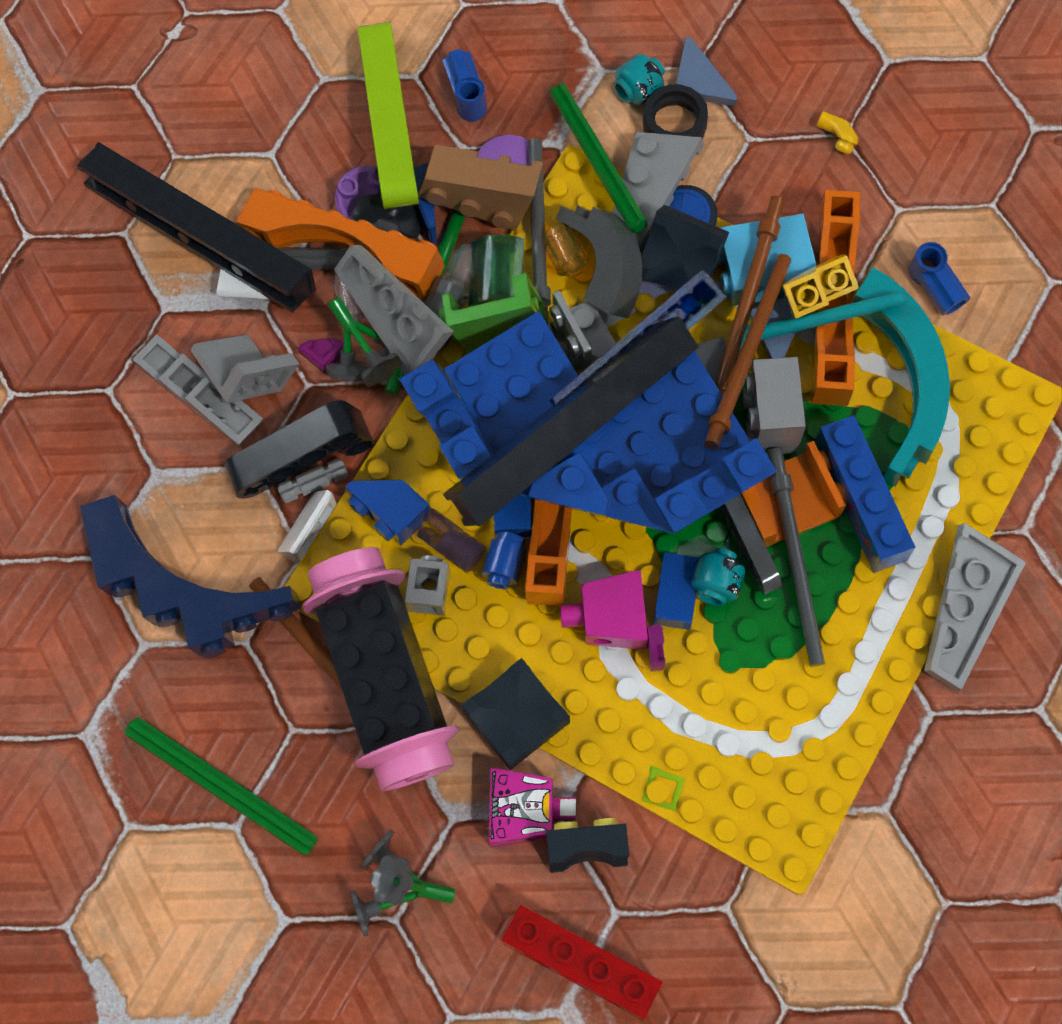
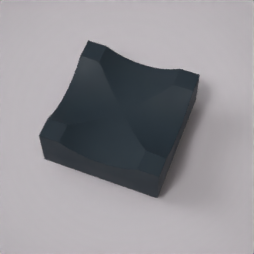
(680, 248)
(516, 714)
(602, 843)

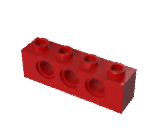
(581, 962)

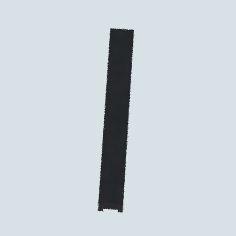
(198, 228)
(570, 421)

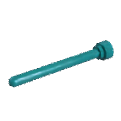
(832, 315)

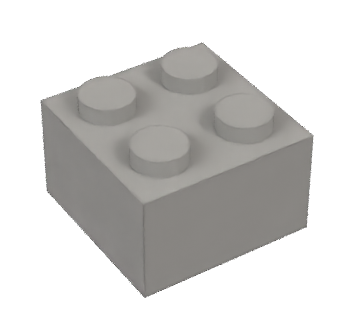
(774, 404)

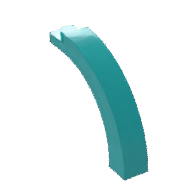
(927, 369)

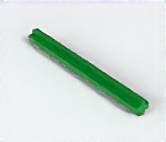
(598, 158)
(221, 786)

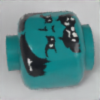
(638, 79)
(718, 577)

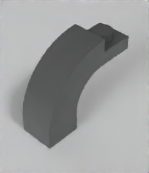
(618, 258)

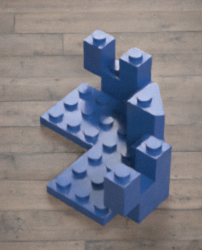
(635, 469)

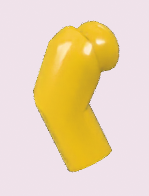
(841, 129)

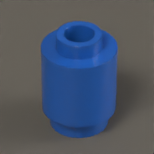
(504, 560)

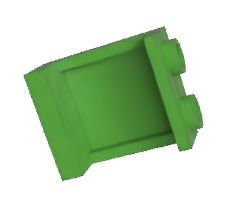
(486, 321)

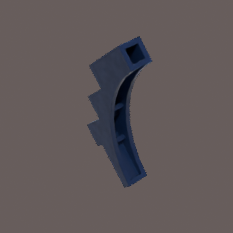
(206, 614)

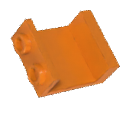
(814, 496)

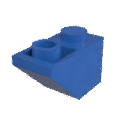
(391, 505)

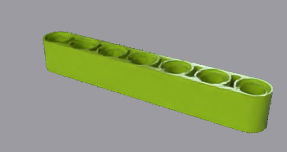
(387, 116)

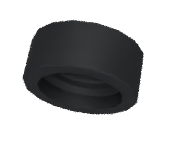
(676, 95)

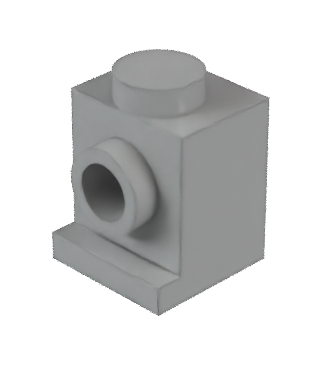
(423, 571)

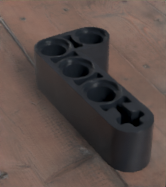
(297, 446)

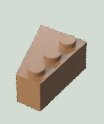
(480, 186)

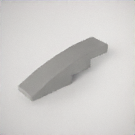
(195, 390)

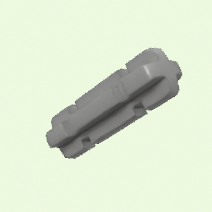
(312, 480)

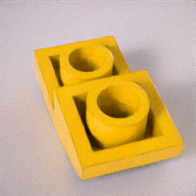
(820, 285)

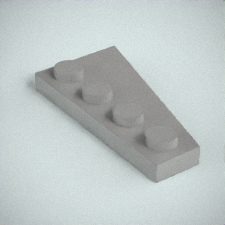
(654, 172)
(392, 309)
(970, 604)

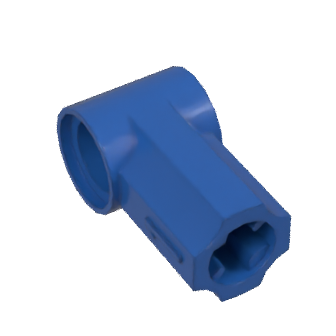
(465, 85)
(939, 281)

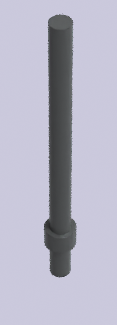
(538, 229)
(782, 486)

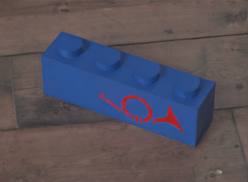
(868, 497)

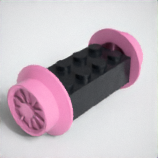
(380, 668)

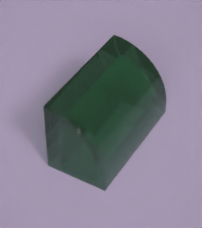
(492, 266)

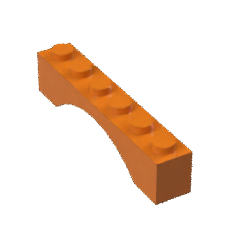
(293, 222)
(834, 341)
(548, 555)

